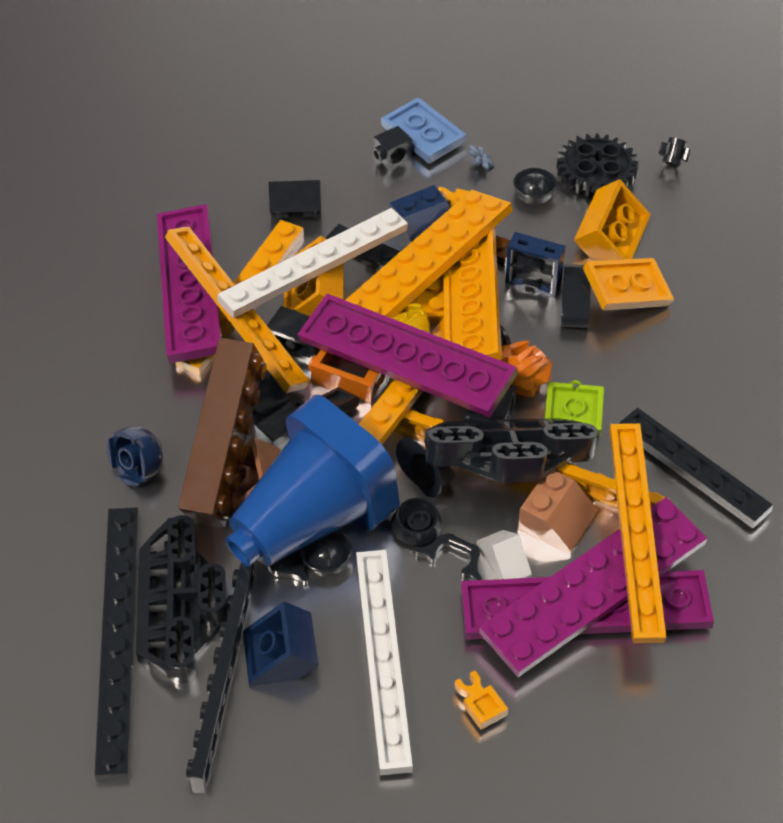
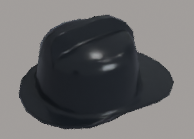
(426, 476)

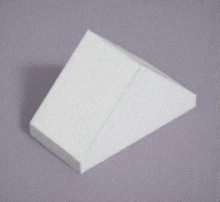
(505, 555)

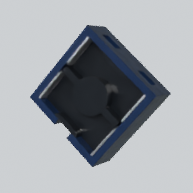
(535, 264)

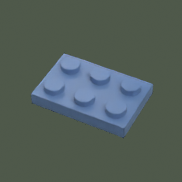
(429, 130)

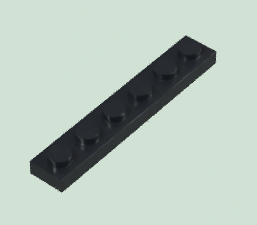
(700, 470)

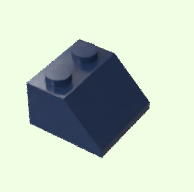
(419, 211)
(280, 646)

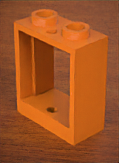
(331, 378)

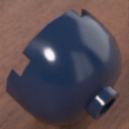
(135, 454)

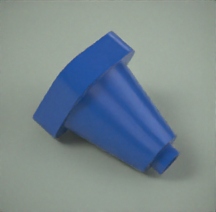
(315, 486)

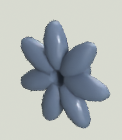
(480, 157)

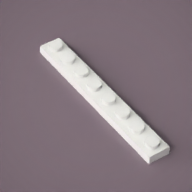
(311, 263)
(383, 664)

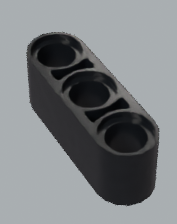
(575, 297)

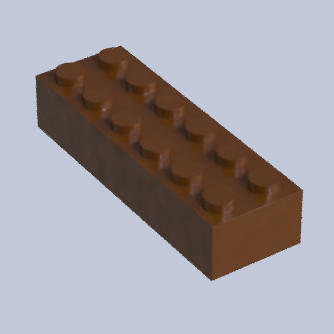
(222, 433)

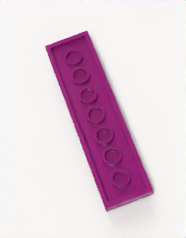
(189, 311)
(408, 354)
(582, 592)
(682, 593)

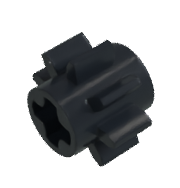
(674, 151)

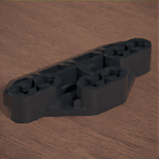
(510, 447)
(187, 601)

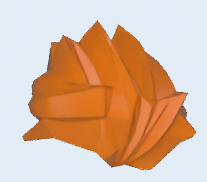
(531, 364)

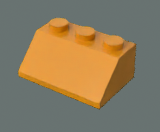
(612, 224)
(309, 294)

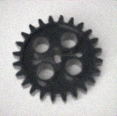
(596, 163)

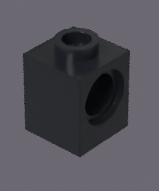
(392, 147)

